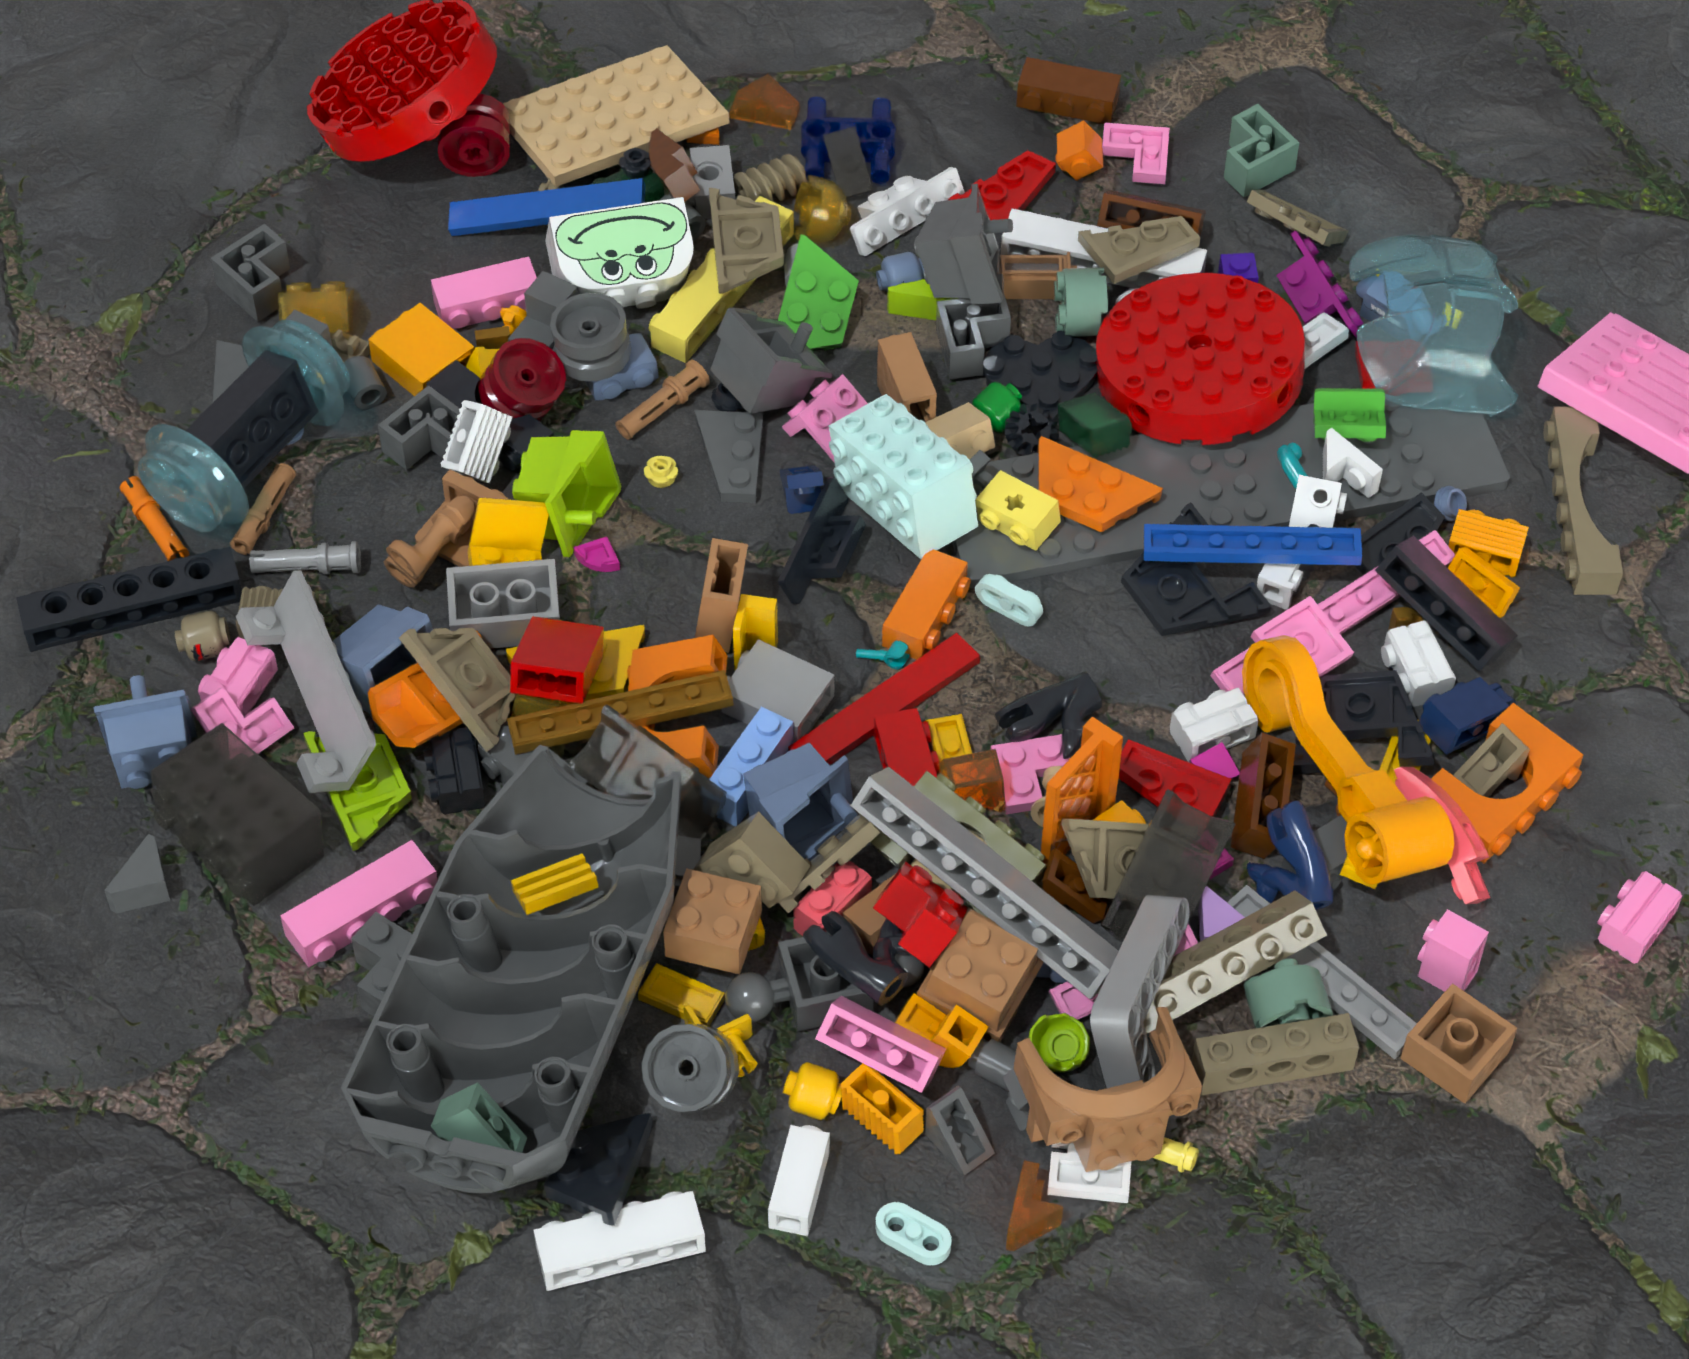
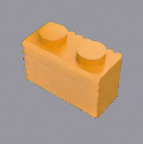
(1490, 538)
(882, 1108)

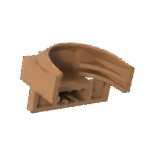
(1113, 1122)

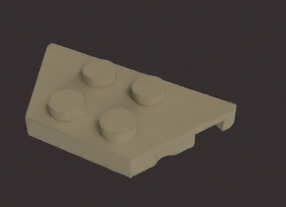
(744, 239)
(466, 677)
(1102, 852)

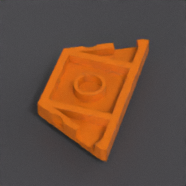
(1089, 488)

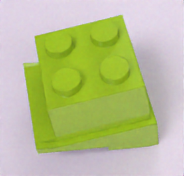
(573, 480)

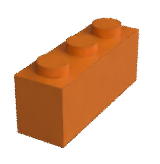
(926, 603)

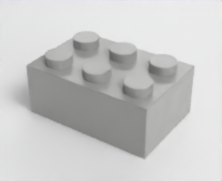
(502, 598)

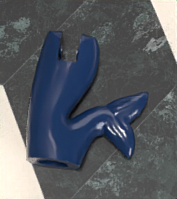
(1297, 843)

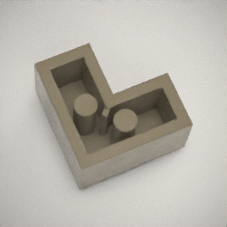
(758, 856)

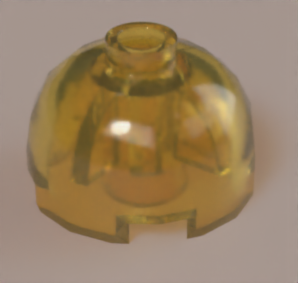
(821, 210)

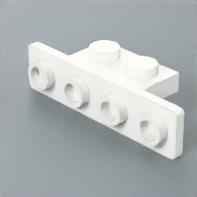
(901, 208)

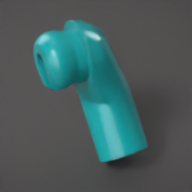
(1288, 457)

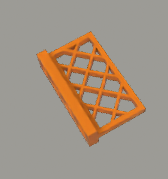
(1083, 785)

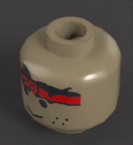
(203, 635)

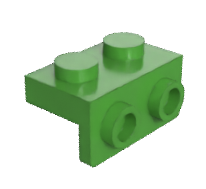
(1350, 413)

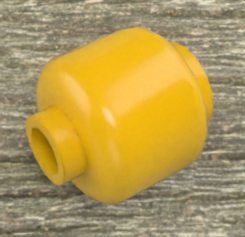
(813, 1090)

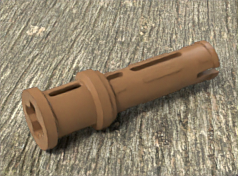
(674, 391)

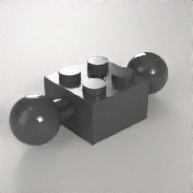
(806, 984)

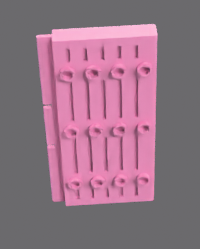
(1628, 385)

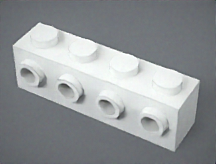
(640, 1238)

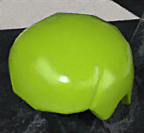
(1060, 1042)

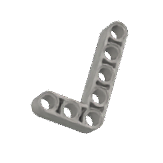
(1131, 988)

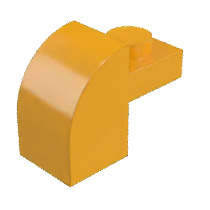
(956, 1031)

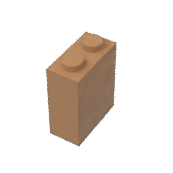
(905, 377)
(721, 591)

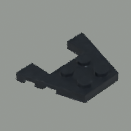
(1181, 598)
(1371, 708)

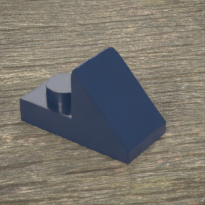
(801, 487)

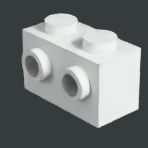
(1317, 503)

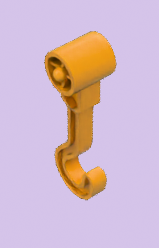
(1383, 829)

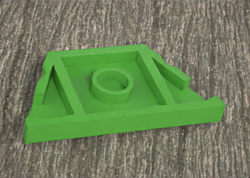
(819, 295)

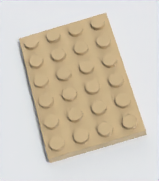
(602, 114)

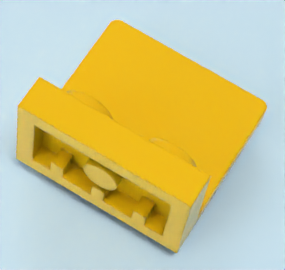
(507, 531)

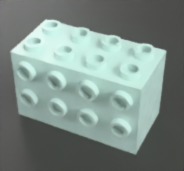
(904, 475)

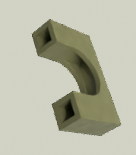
(970, 815)

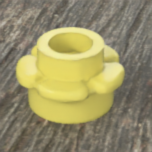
(661, 471)

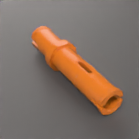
(149, 512)

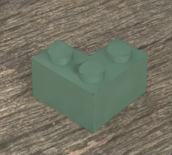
(1259, 151)

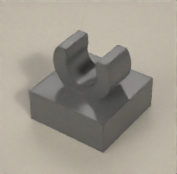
(979, 476)

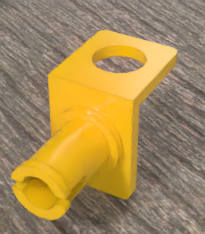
(737, 1032)

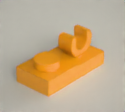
(1484, 580)

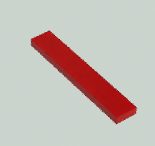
(898, 693)

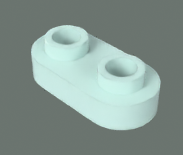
(1009, 599)
(914, 1235)

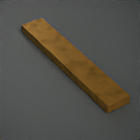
(639, 706)

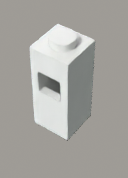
(799, 1180)

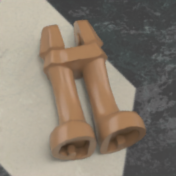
(410, 562)

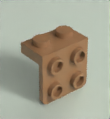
(454, 486)

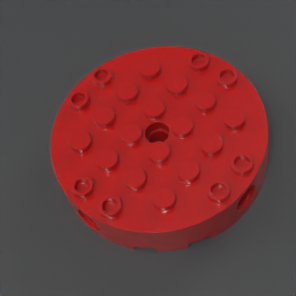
(402, 80)
(1201, 357)

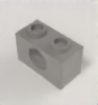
(713, 171)

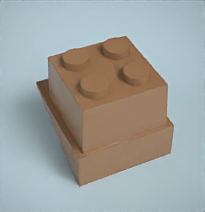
(983, 974)

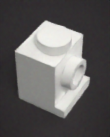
(1279, 582)

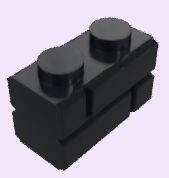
(456, 771)

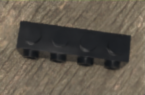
(1446, 603)

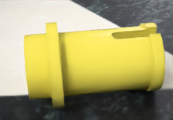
(1178, 1154)

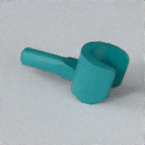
(894, 657)

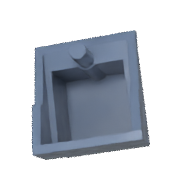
(373, 650)
(145, 731)
(802, 797)

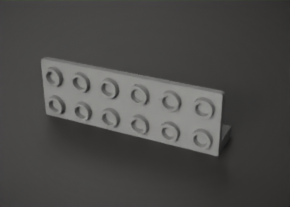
(321, 680)

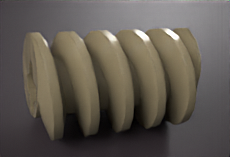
(771, 179)

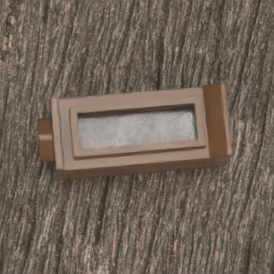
(1032, 275)

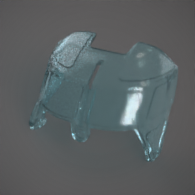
(1438, 336)

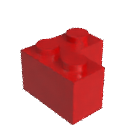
(922, 911)

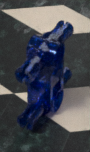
(875, 136)

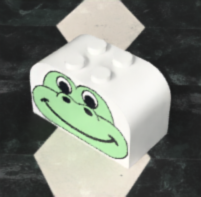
(623, 251)

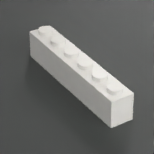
(1055, 236)

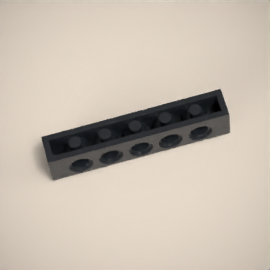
(129, 599)

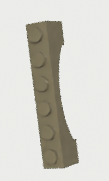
(1592, 561)

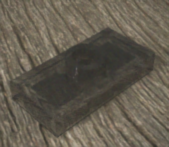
(848, 162)

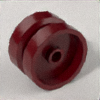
(478, 140)
(523, 379)

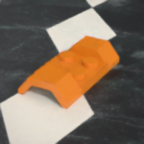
(411, 708)

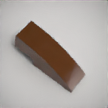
(672, 166)

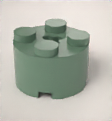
(1081, 299)
(1287, 995)

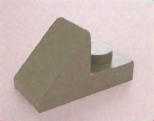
(1494, 761)

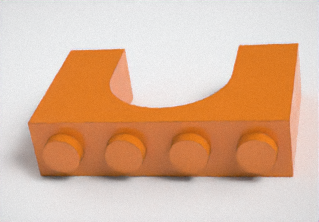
(676, 662)
(1546, 771)

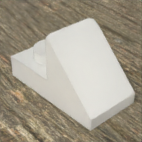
(1347, 462)

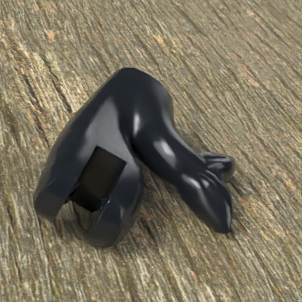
(1037, 710)
(845, 953)

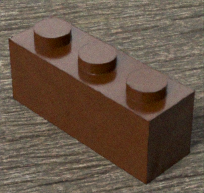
(1068, 90)
(1132, 210)
(1261, 789)

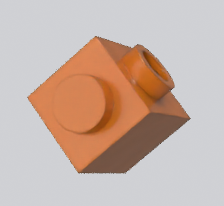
(1079, 150)

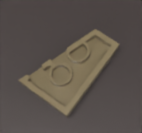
(1296, 218)
(1139, 248)
(841, 850)

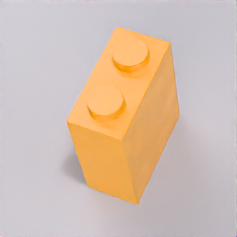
(417, 348)

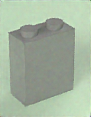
(781, 685)

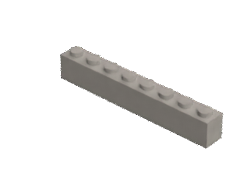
(986, 880)

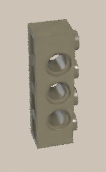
(1275, 1054)

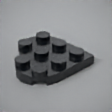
(1045, 372)

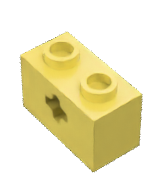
(1017, 510)

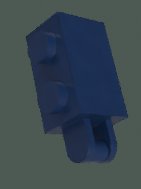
(1463, 713)

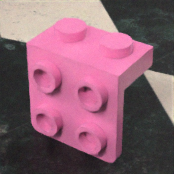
(829, 405)

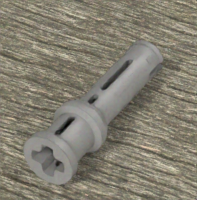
(323, 558)

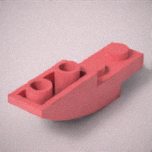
(1467, 843)

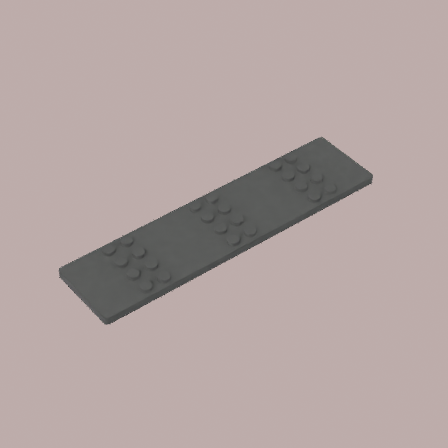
(1246, 485)

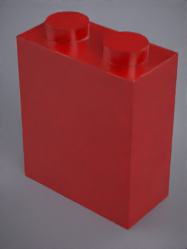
(557, 659)

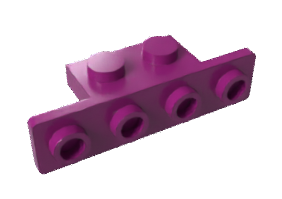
(1310, 287)

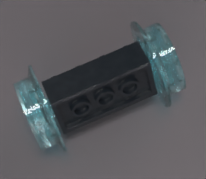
(204, 470)

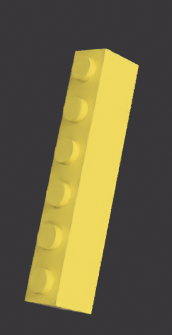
(698, 305)

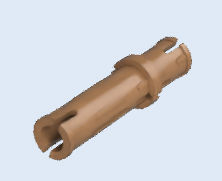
(259, 515)

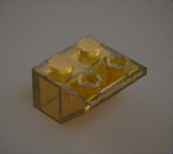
(328, 304)

